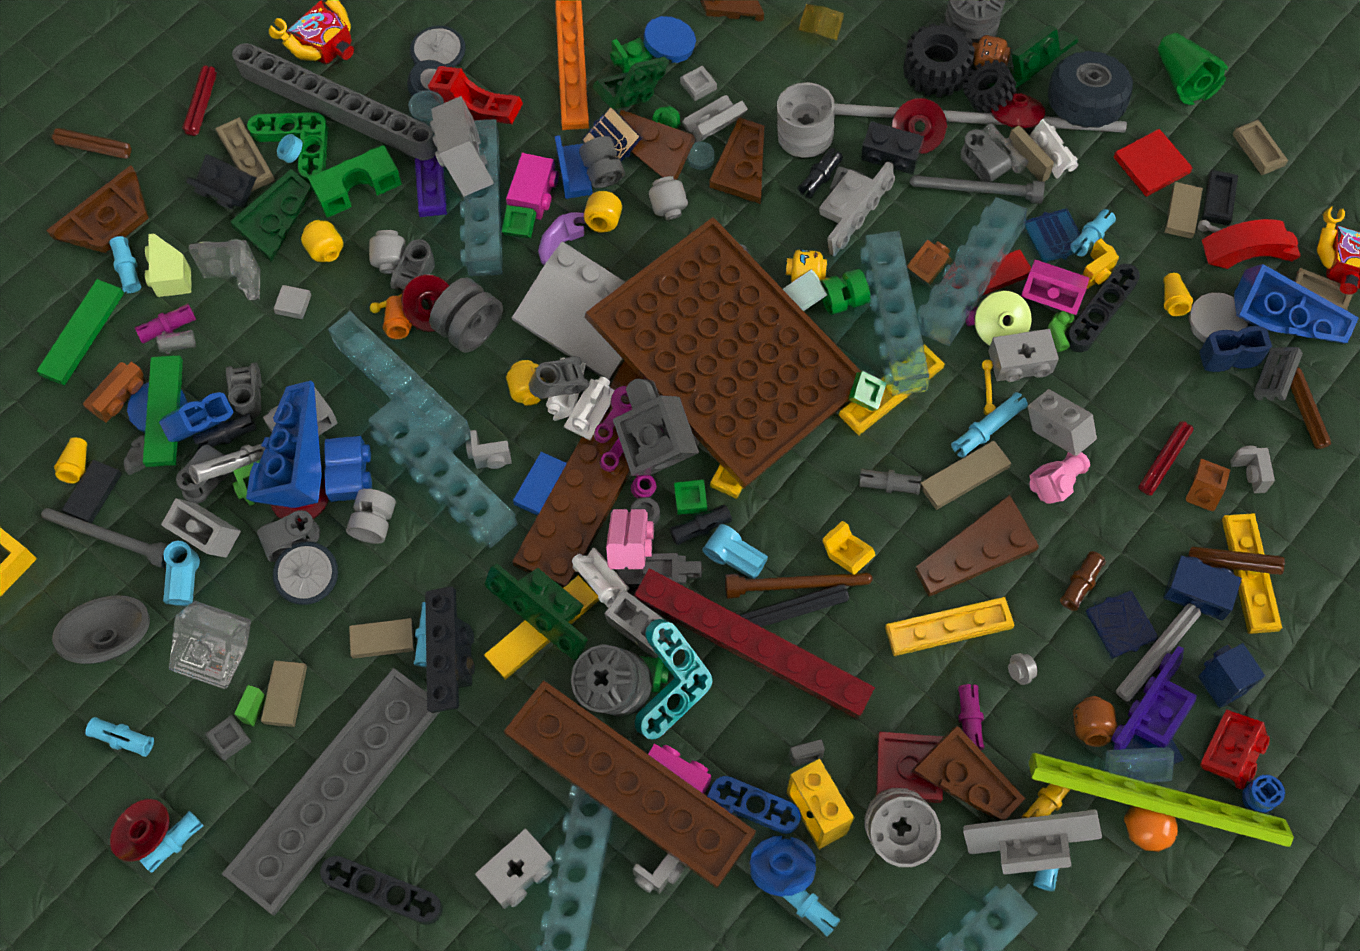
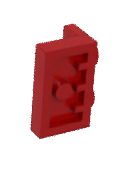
(1236, 748)

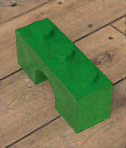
(370, 168)

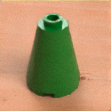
(1191, 68)

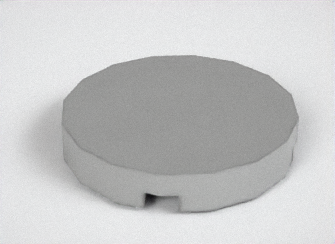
(1214, 313)

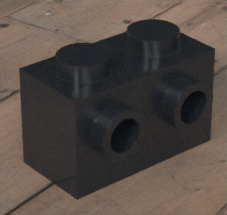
(893, 146)

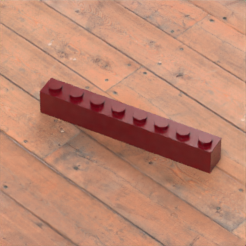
(754, 644)

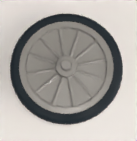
(438, 44)
(305, 573)

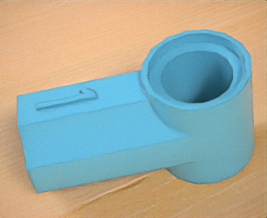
(728, 548)
(179, 576)

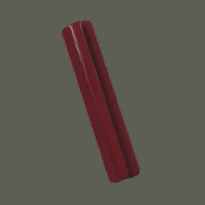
(199, 100)
(1165, 458)

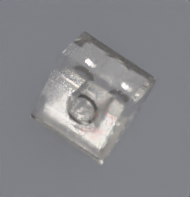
(208, 643)

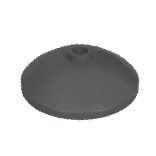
(101, 629)

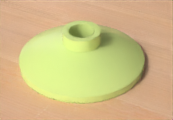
(993, 309)

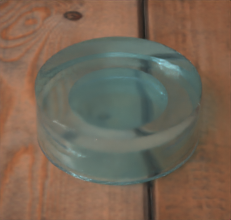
(701, 156)

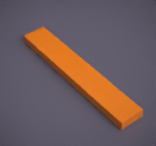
(571, 65)

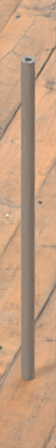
(966, 117)

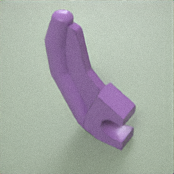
(560, 230)

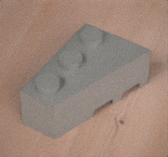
(458, 146)

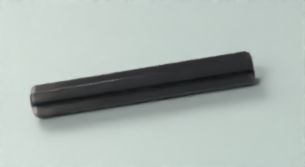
(798, 606)

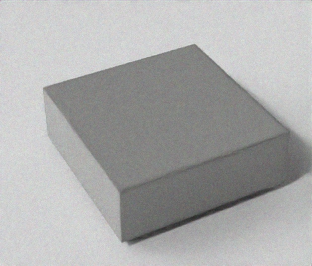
(698, 83)
(292, 302)

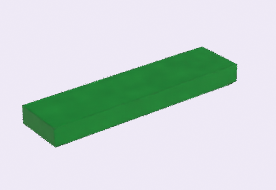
(80, 332)
(163, 398)

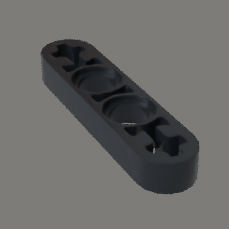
(1104, 308)
(379, 894)

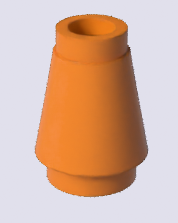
(395, 322)

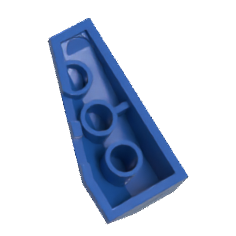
(291, 460)

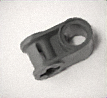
(985, 159)
(410, 267)
(563, 377)
(245, 385)
(190, 489)
(287, 531)

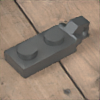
(668, 565)

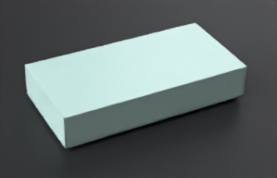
(806, 290)

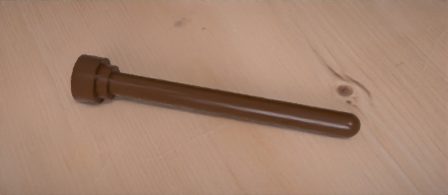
(738, 585)

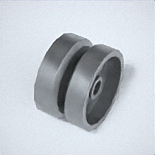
(465, 314)

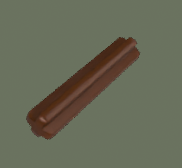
(91, 143)
(1309, 411)
(1239, 560)

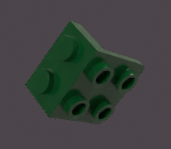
(633, 86)

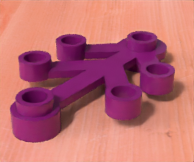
(616, 451)

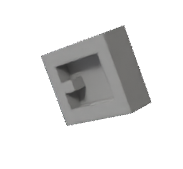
(1258, 464)

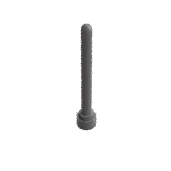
(1032, 191)
(153, 552)

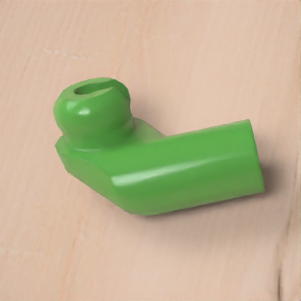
(1058, 327)

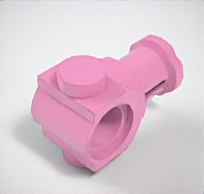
(1056, 479)

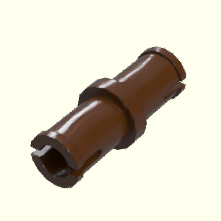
(1082, 581)

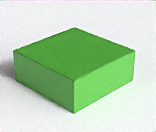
(250, 705)

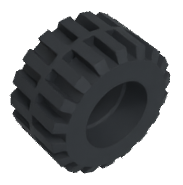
(940, 43)

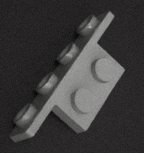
(852, 202)
(1033, 841)

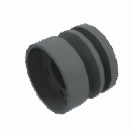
(974, 17)
(627, 677)

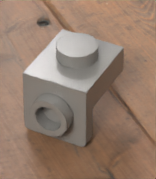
(488, 455)
(668, 871)

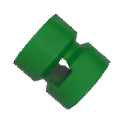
(854, 289)

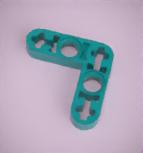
(683, 677)

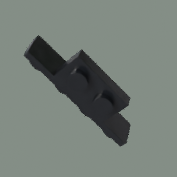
(447, 650)

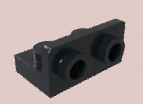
(223, 181)

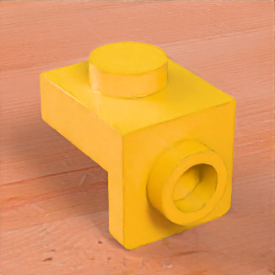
(1104, 263)
(847, 549)

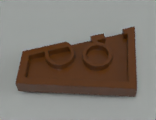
(661, 146)
(741, 162)
(969, 775)

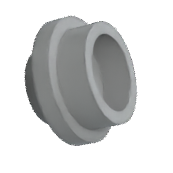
(1022, 668)

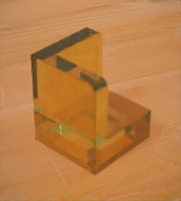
(821, 21)

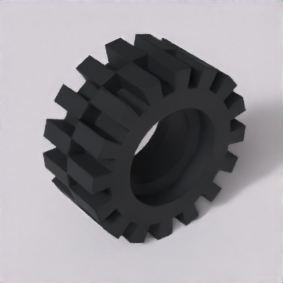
(984, 76)

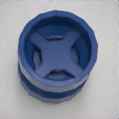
(1257, 798)

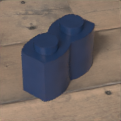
(1235, 349)

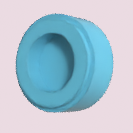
(289, 148)

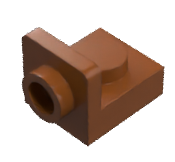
(930, 261)
(1208, 485)

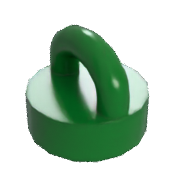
(668, 116)

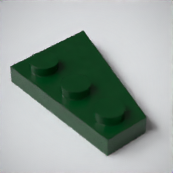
(273, 214)

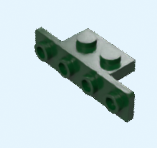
(1039, 53)
(542, 605)

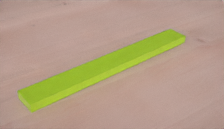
(1160, 799)

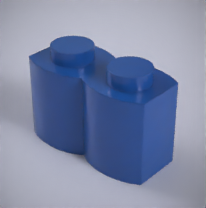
(196, 417)
(346, 467)

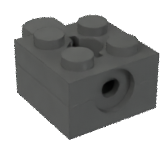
(641, 430)

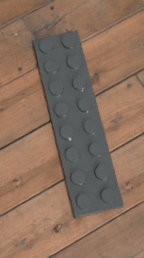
(331, 793)

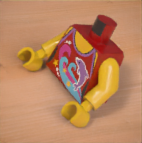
(318, 34)
(1340, 253)

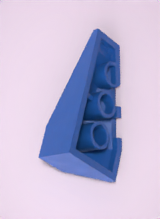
(1288, 308)

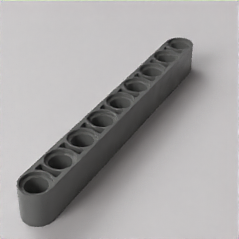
(335, 101)

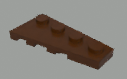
(983, 546)

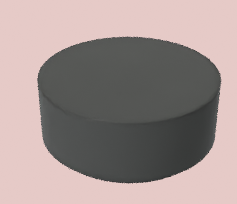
(650, 506)

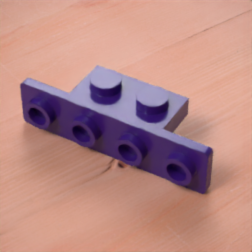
(1161, 708)

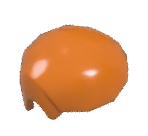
(1150, 829)

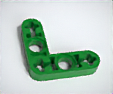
(308, 136)

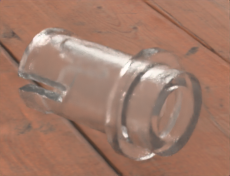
(176, 341)

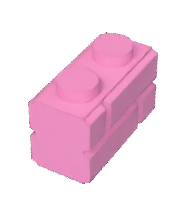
(629, 539)

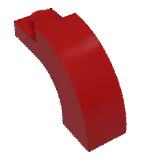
(482, 104)
(1250, 240)

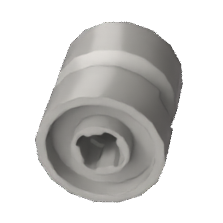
(370, 518)

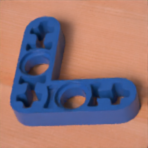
(751, 791)

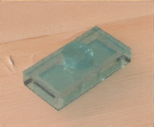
(1141, 764)

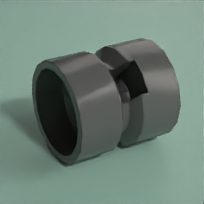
(601, 160)

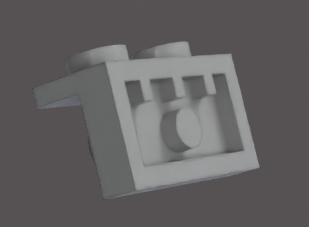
(713, 118)

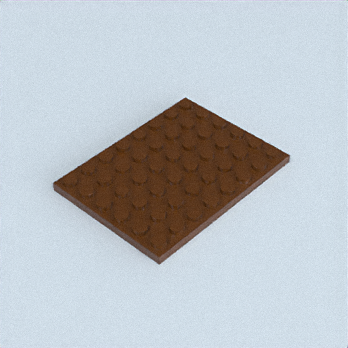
(730, 347)

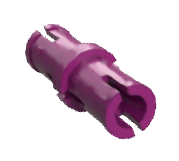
(165, 322)
(970, 714)

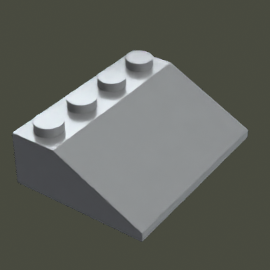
(558, 304)

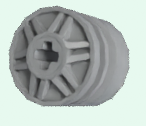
(805, 119)
(912, 842)

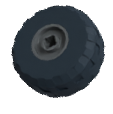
(1090, 89)

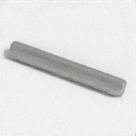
(1157, 652)

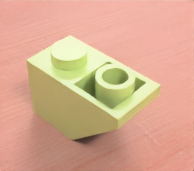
(167, 270)

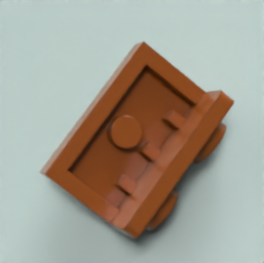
(114, 391)

